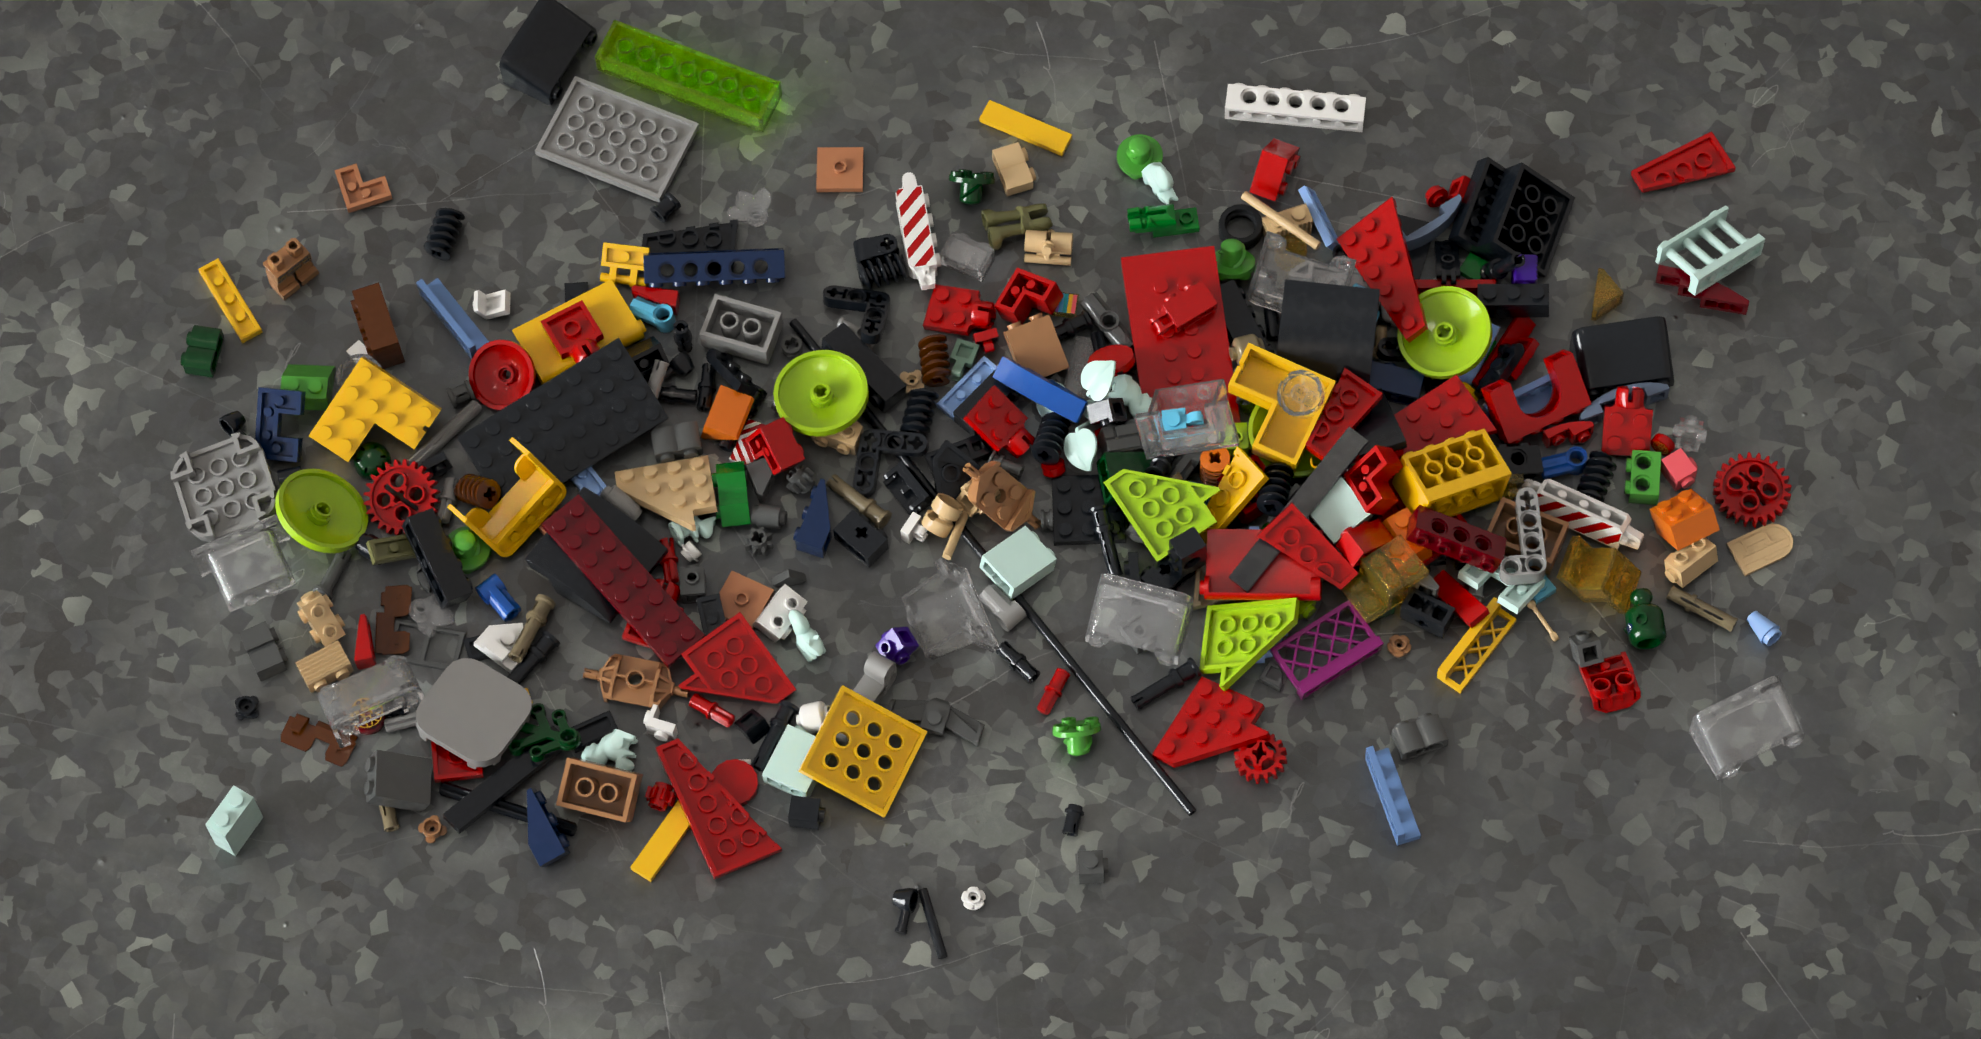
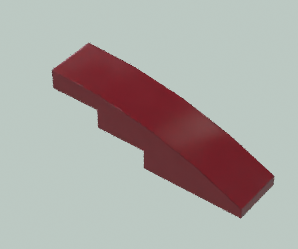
(1714, 297)

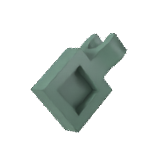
(963, 356)

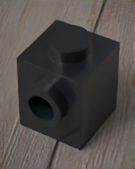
(806, 812)

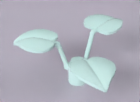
(1082, 446)

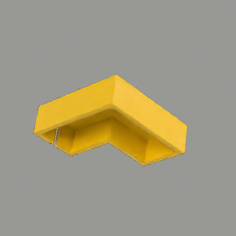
(368, 399)
(1281, 435)

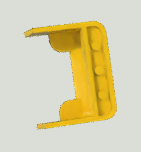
(520, 509)

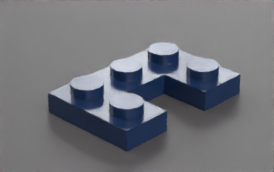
(270, 406)

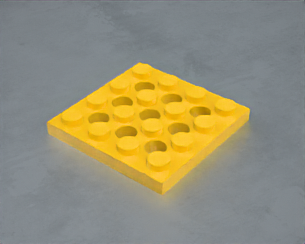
(879, 746)

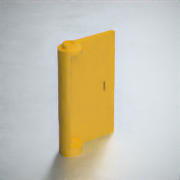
(607, 310)

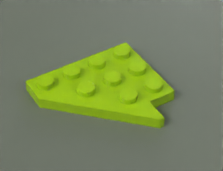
(1161, 506)
(1243, 633)

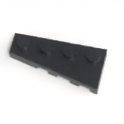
(705, 238)

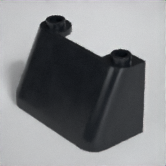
(545, 50)
(1623, 354)

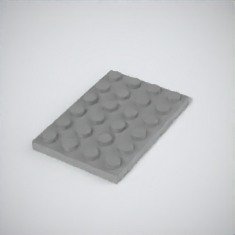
(617, 139)

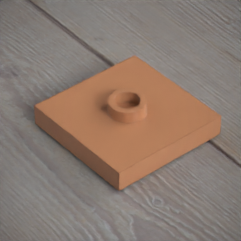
(840, 169)
(744, 596)

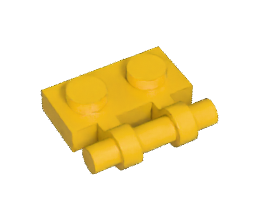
(625, 257)

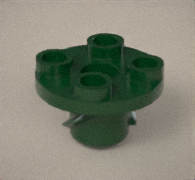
(971, 184)

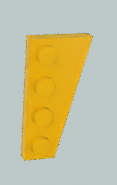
(1238, 486)

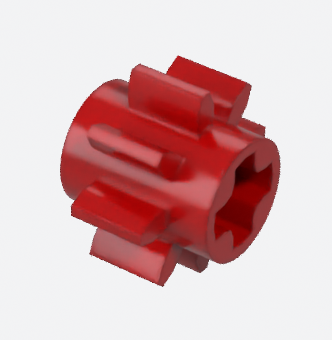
(660, 796)

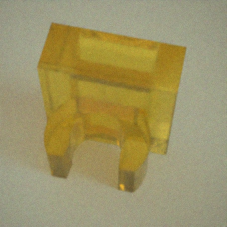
(1514, 483)

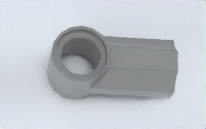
(1006, 612)

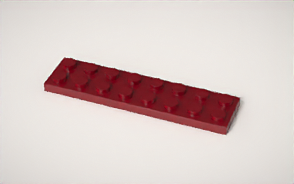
(622, 580)

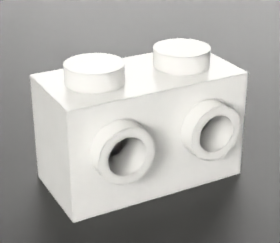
(774, 619)

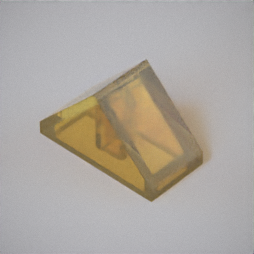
(1606, 296)

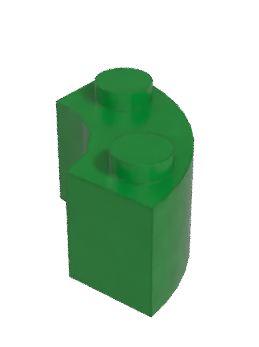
(732, 491)

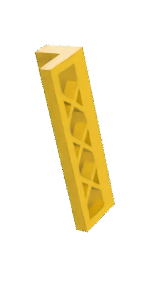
(1468, 641)

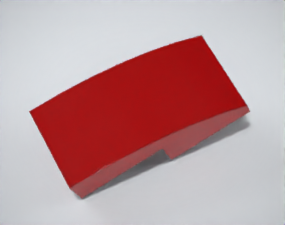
(1575, 432)

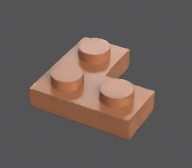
(359, 193)

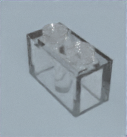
(967, 256)

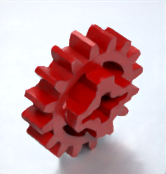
(1269, 762)

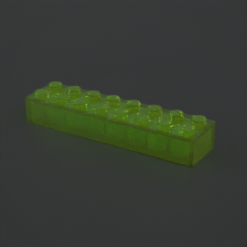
(688, 75)

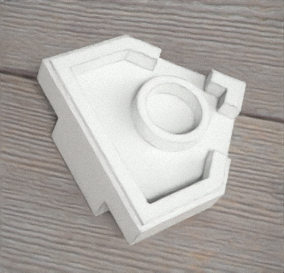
(498, 642)

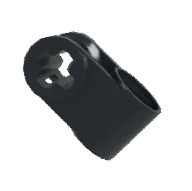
(875, 247)

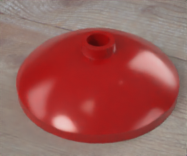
(489, 371)

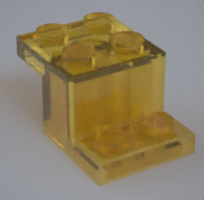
(1598, 574)
(1384, 579)

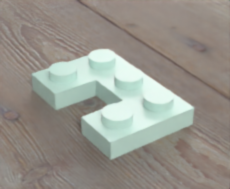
(1513, 597)

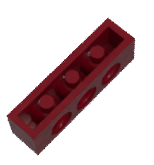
(1456, 539)

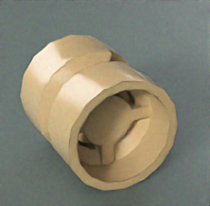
(941, 517)

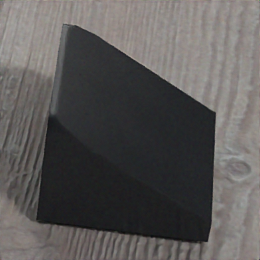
(753, 726)

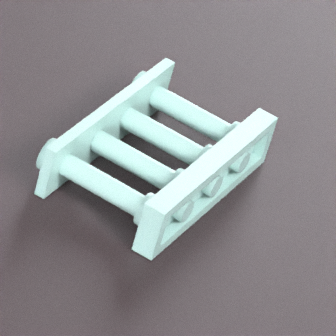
(1715, 268)

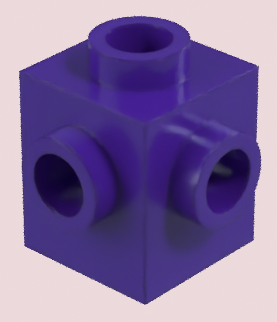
(897, 644)

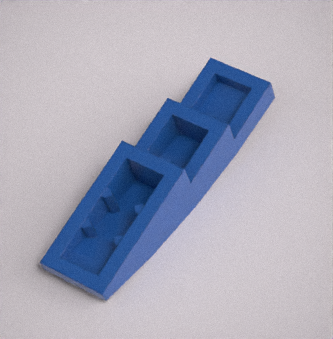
(1040, 390)

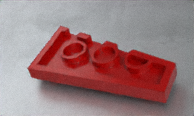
(1685, 164)

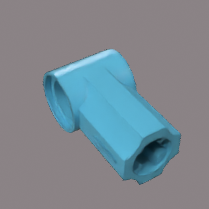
(652, 313)

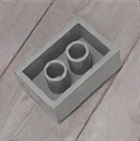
(741, 329)

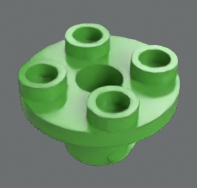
(1136, 153)
(1234, 260)
(469, 548)
(1077, 733)

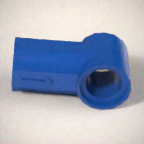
(1561, 463)
(495, 593)

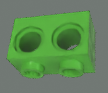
(1645, 477)

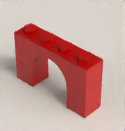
(1567, 398)

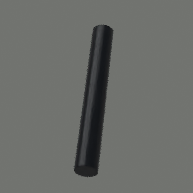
(932, 923)

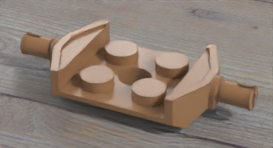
(1015, 502)
(653, 689)

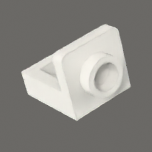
(492, 304)
(660, 729)

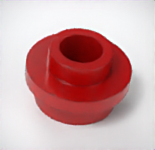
(1436, 196)

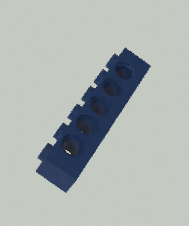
(654, 261)

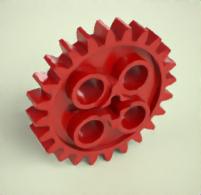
(413, 480)
(1734, 499)

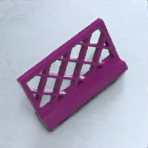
(1338, 666)

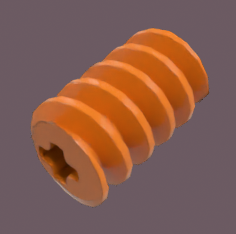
(1212, 465)

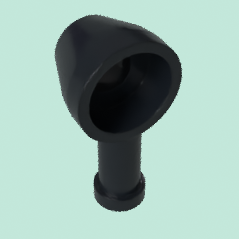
(680, 364)
(232, 423)
(906, 900)

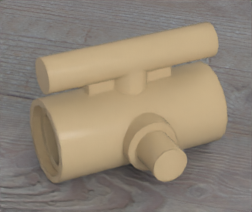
(1048, 247)

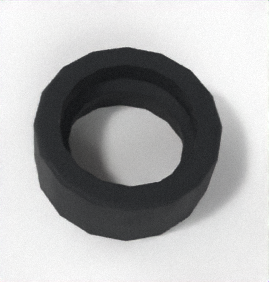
(1244, 211)

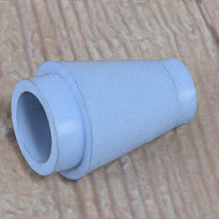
(1765, 629)

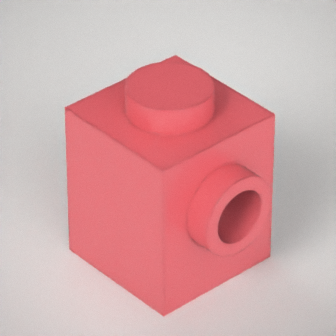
(1679, 469)

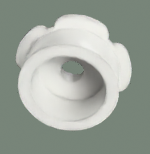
(690, 551)
(973, 904)

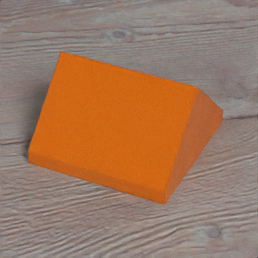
(727, 415)

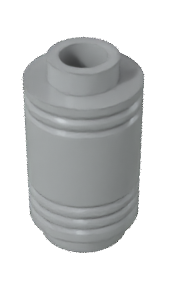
(621, 501)

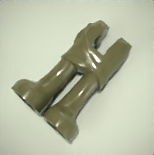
(997, 234)

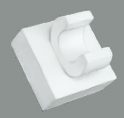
(913, 529)

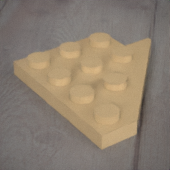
(672, 489)

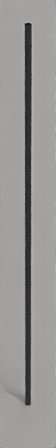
(1031, 614)

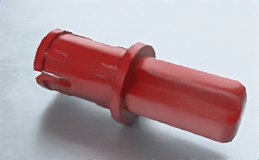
(669, 561)
(1053, 691)
(711, 710)

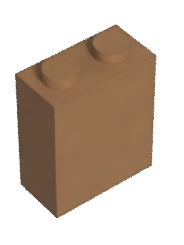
(1036, 345)

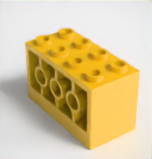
(1453, 475)

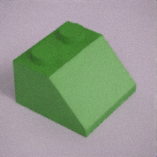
(313, 379)

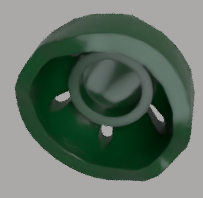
(370, 459)

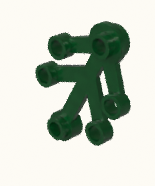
(566, 739)

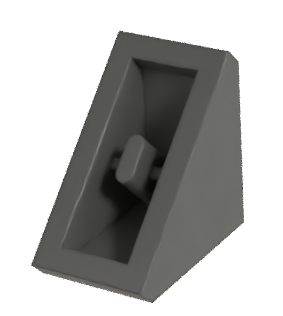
(760, 478)

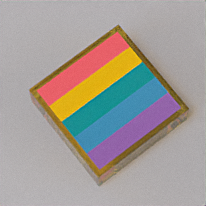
(1067, 306)

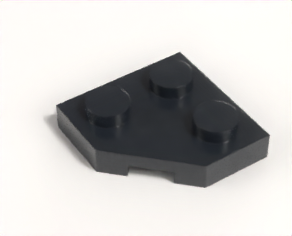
(948, 469)

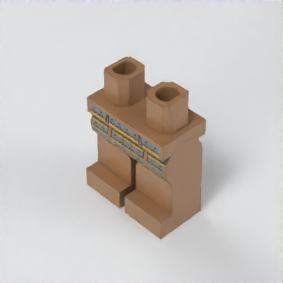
(289, 262)

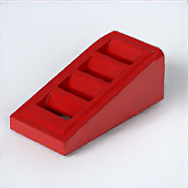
(658, 296)
(364, 649)

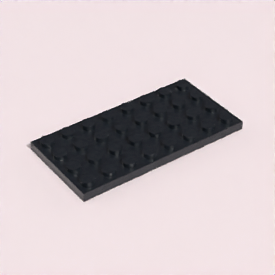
(568, 419)

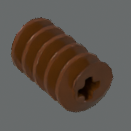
(934, 360)
(478, 491)

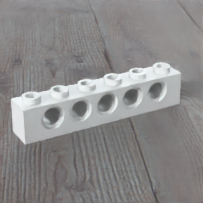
(1285, 114)

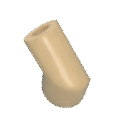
(1380, 333)

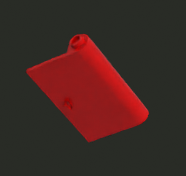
(1281, 580)

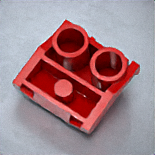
(1611, 683)

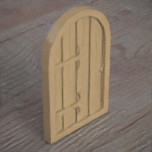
(1761, 547)

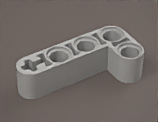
(1526, 535)
(876, 681)

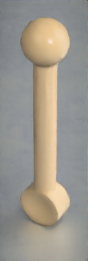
(1532, 605)

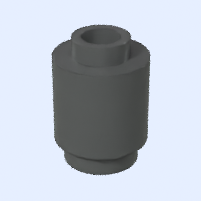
(768, 516)

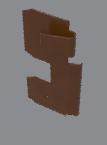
(396, 603)
(301, 735)

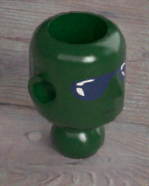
(1644, 621)

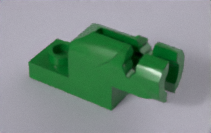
(1163, 220)

